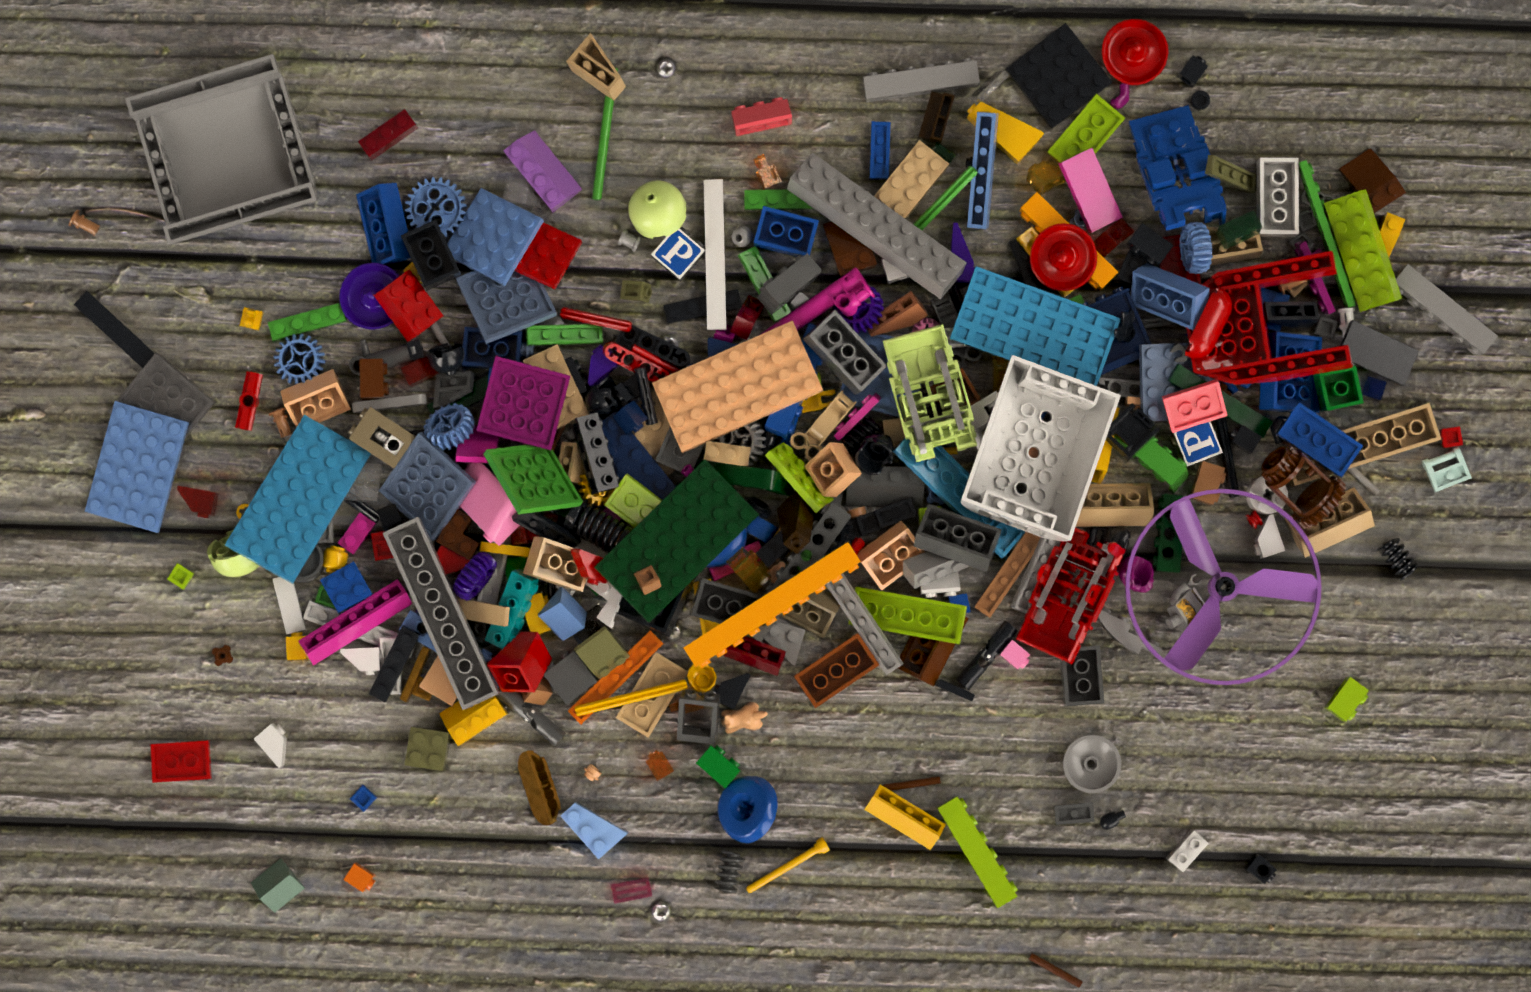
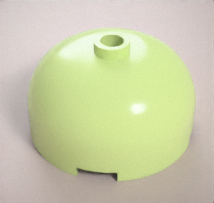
(657, 209)
(228, 561)

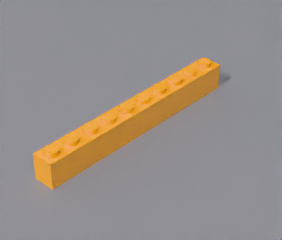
(772, 604)

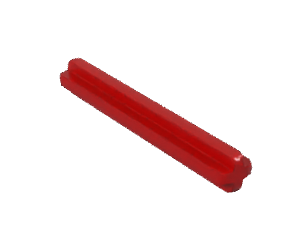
(596, 319)

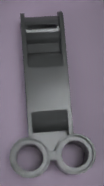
(947, 316)

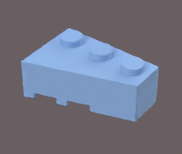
(592, 829)

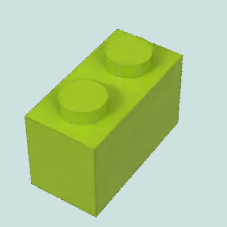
(1347, 699)

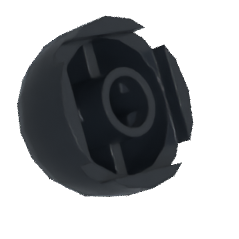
(446, 358)

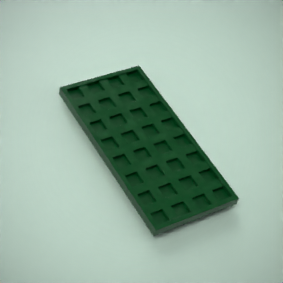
(677, 539)

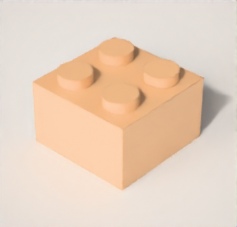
(833, 469)

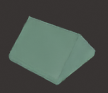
(277, 885)

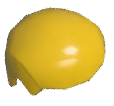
(701, 679)

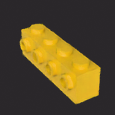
(905, 817)

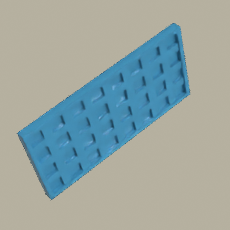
(1034, 325)
(298, 499)

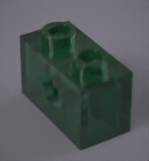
(1239, 229)

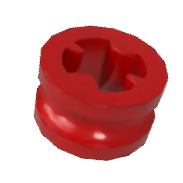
(1254, 520)

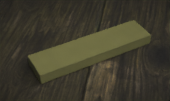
(1230, 174)

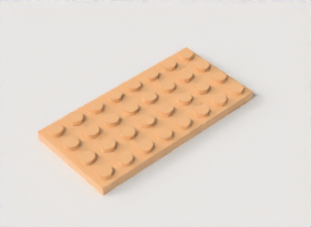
(737, 386)

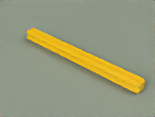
(631, 697)

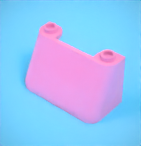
(489, 504)

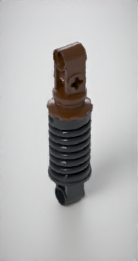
(593, 525)

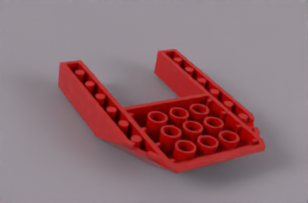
(1244, 346)

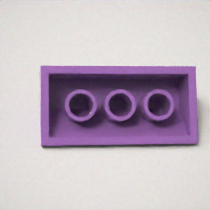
(542, 170)

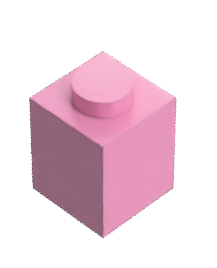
(1015, 655)

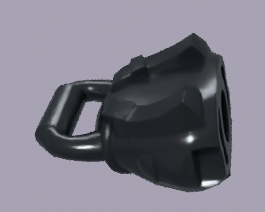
(1119, 534)

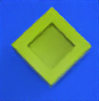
(180, 576)

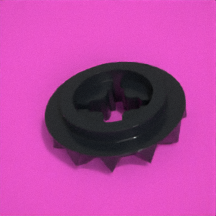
(759, 506)

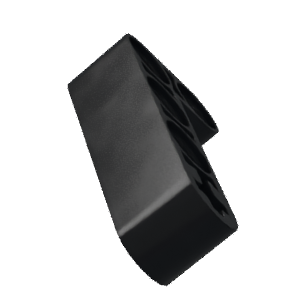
(654, 348)

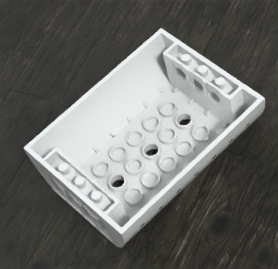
(1065, 446)

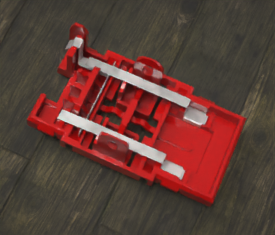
(1056, 626)

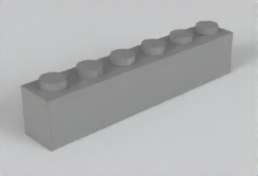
(921, 81)
(1444, 311)

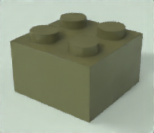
(427, 748)

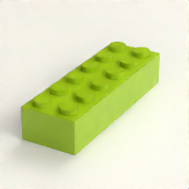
(1363, 250)

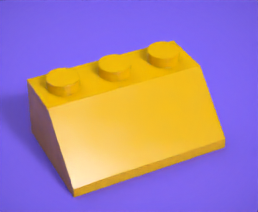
(471, 721)

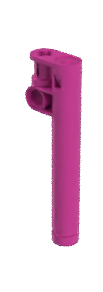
(848, 289)

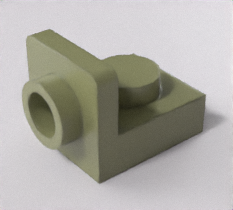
(636, 291)

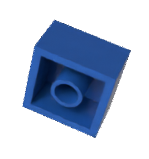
(346, 587)

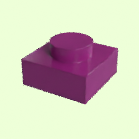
(724, 335)

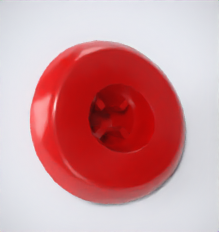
(1134, 51)
(1063, 257)

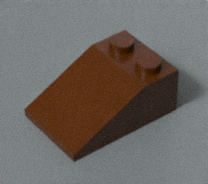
(1372, 174)
(847, 250)

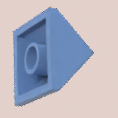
(563, 614)

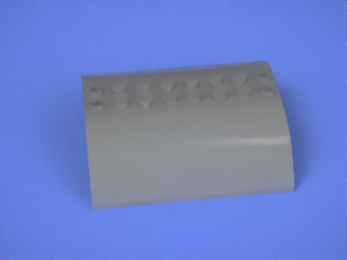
(223, 148)

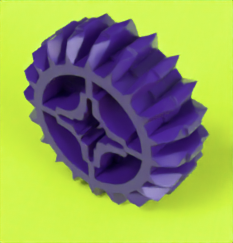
(866, 313)
(474, 576)

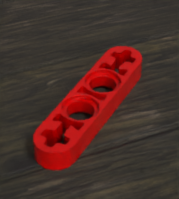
(637, 360)

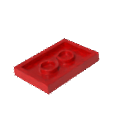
(181, 761)

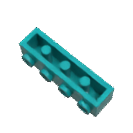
(516, 596)

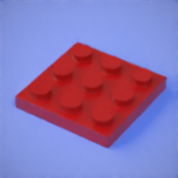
(548, 256)

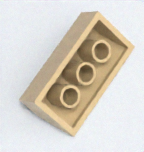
(1117, 505)
(1347, 520)

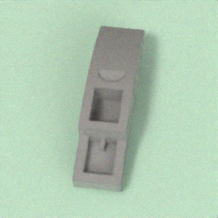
(1118, 629)

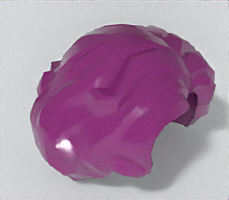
(1141, 574)

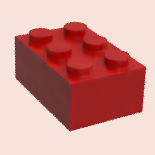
(408, 305)

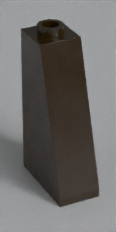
(795, 522)

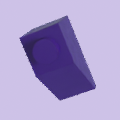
(600, 365)

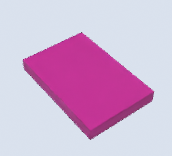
(475, 447)

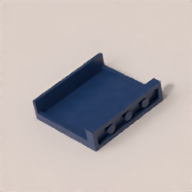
(1121, 352)

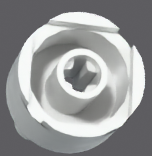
(1258, 488)

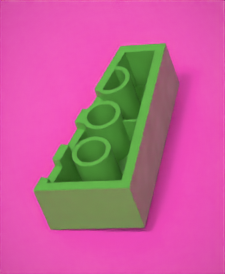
(1162, 463)

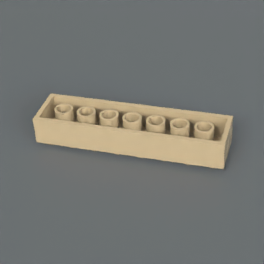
(1385, 438)

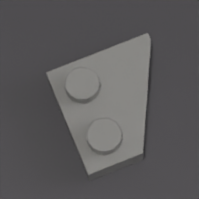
(787, 639)

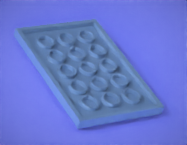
(136, 466)

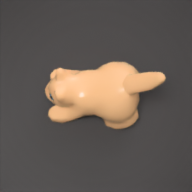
(746, 717)

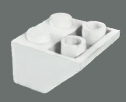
(947, 585)

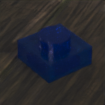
(1374, 388)

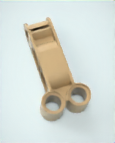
(824, 424)

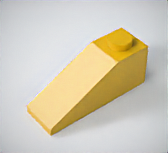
(1390, 230)

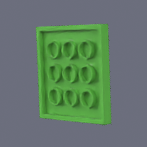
(532, 478)

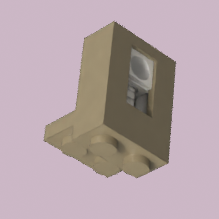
(368, 425)

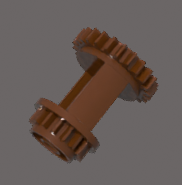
(1316, 500)

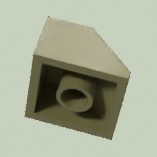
(602, 652)

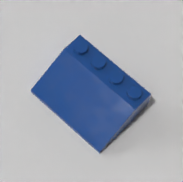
(1285, 394)

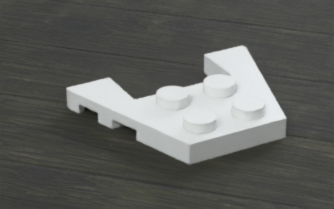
(609, 593)

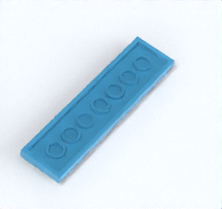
(948, 482)

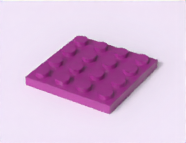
(523, 403)

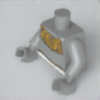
(1185, 605)

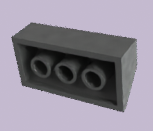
(886, 488)

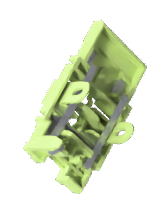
(918, 360)

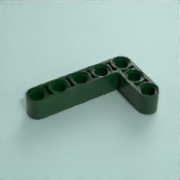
(752, 477)

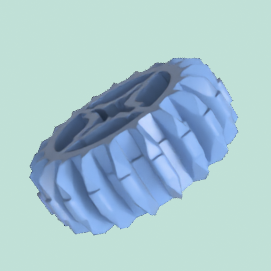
(1195, 247)
(306, 354)
(449, 426)

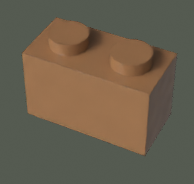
(1208, 478)

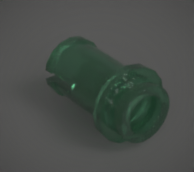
(943, 152)

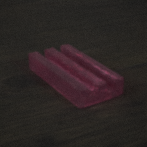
(640, 896)

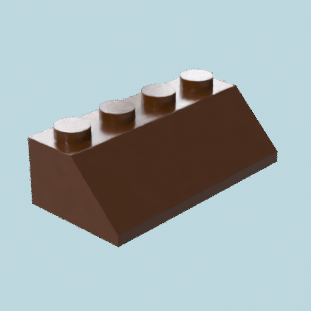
(925, 658)

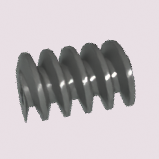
(729, 871)

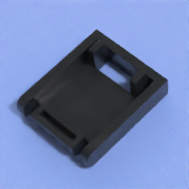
(1132, 431)

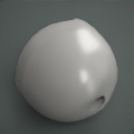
(742, 236)

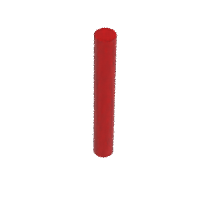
(655, 359)

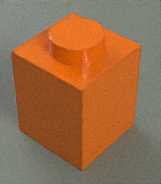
(360, 877)

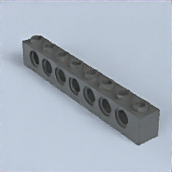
(840, 518)

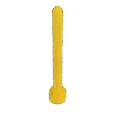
(819, 847)

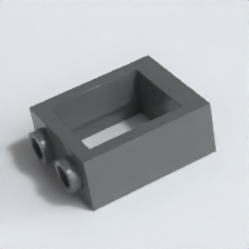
(693, 733)

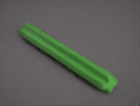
(945, 198)

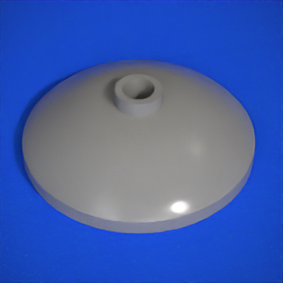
(1106, 764)

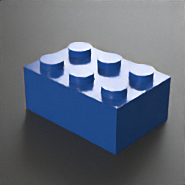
(785, 232)

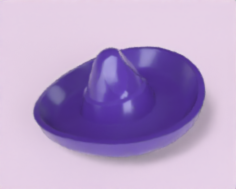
(358, 299)

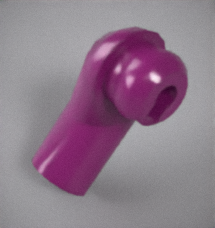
(1121, 100)

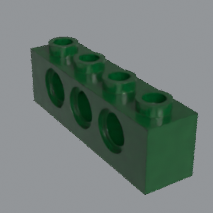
(1160, 562)

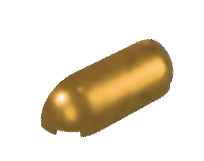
(539, 787)

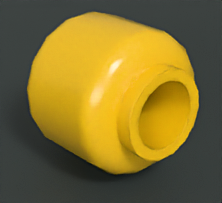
(334, 558)

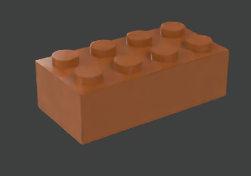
(836, 670)

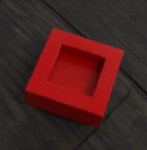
(1451, 437)

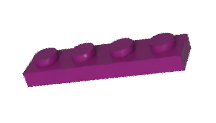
(1317, 285)

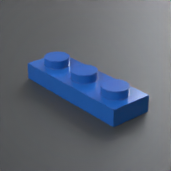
(880, 150)

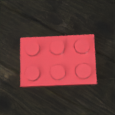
(1194, 406)

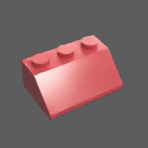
(761, 116)

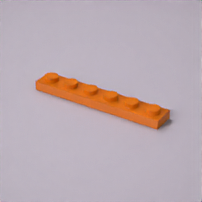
(609, 684)

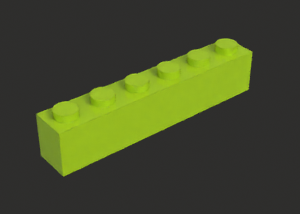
(977, 852)

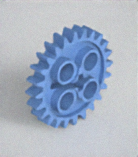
(422, 197)

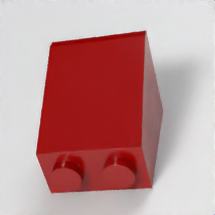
(521, 663)

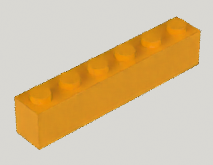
(1043, 215)

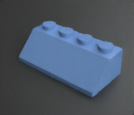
(1168, 295)

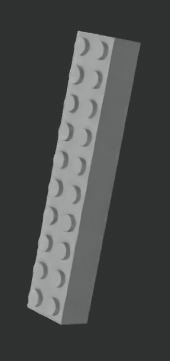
(876, 225)
(441, 613)

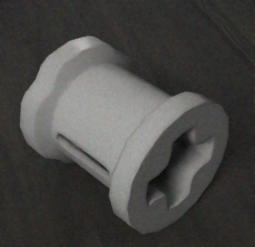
(629, 240)

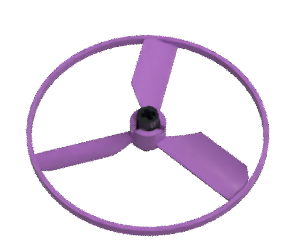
(1207, 622)

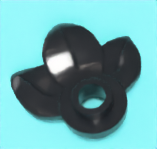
(1126, 331)

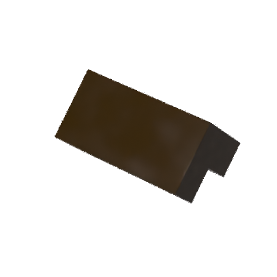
(936, 117)

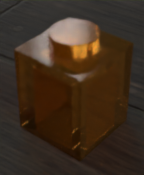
(659, 764)

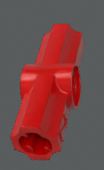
(252, 388)

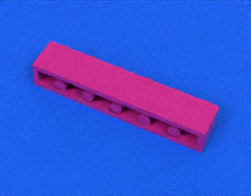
(355, 622)

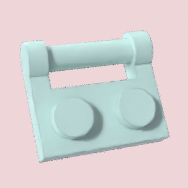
(1447, 476)

